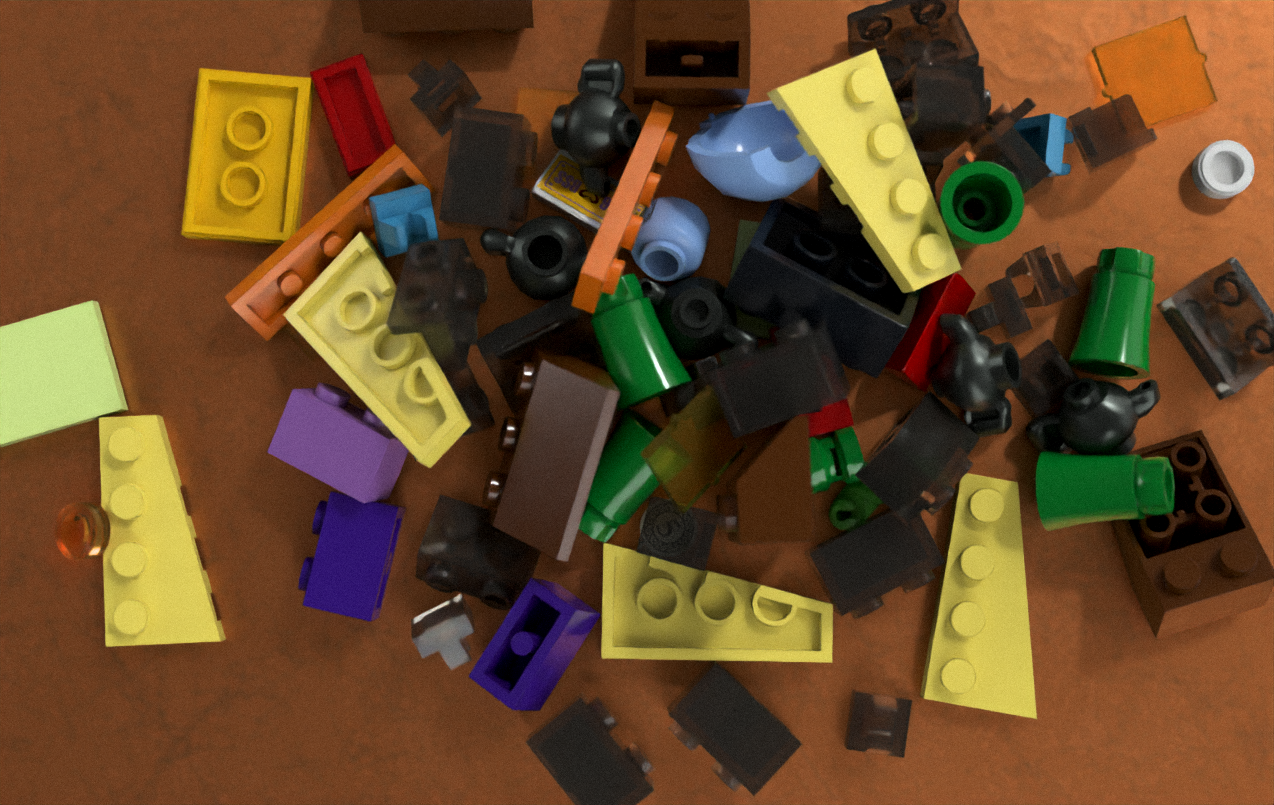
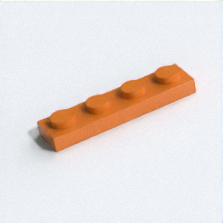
(620, 224)
(298, 262)

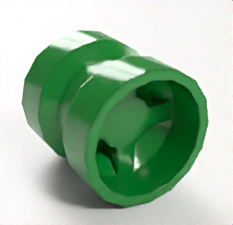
(845, 454)

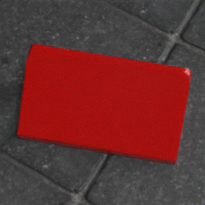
(925, 338)

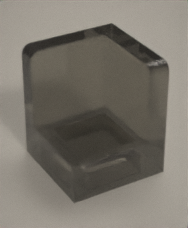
(1109, 132)
(677, 536)

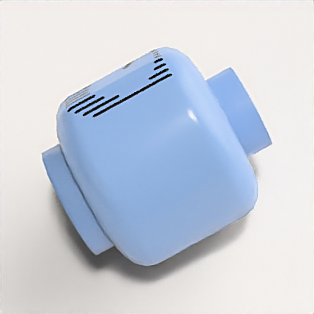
(671, 239)

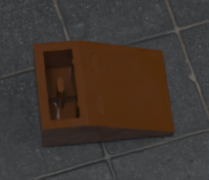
(692, 52)
(1201, 556)

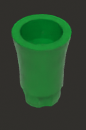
(989, 195)
(1117, 317)
(635, 345)
(621, 477)
(1101, 488)

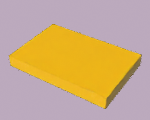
(247, 157)

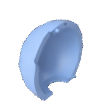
(752, 153)

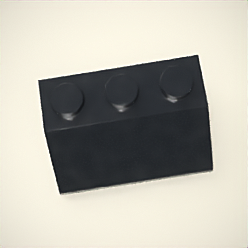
(825, 278)

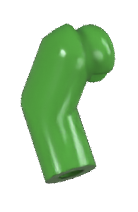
(853, 506)

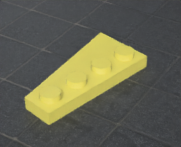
(865, 148)
(392, 374)
(152, 562)
(695, 614)
(981, 616)

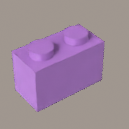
(338, 443)

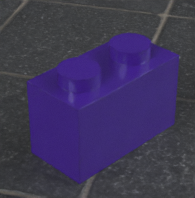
(351, 556)
(534, 645)

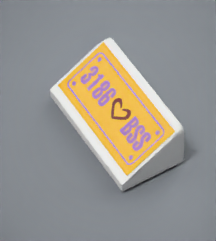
(565, 192)

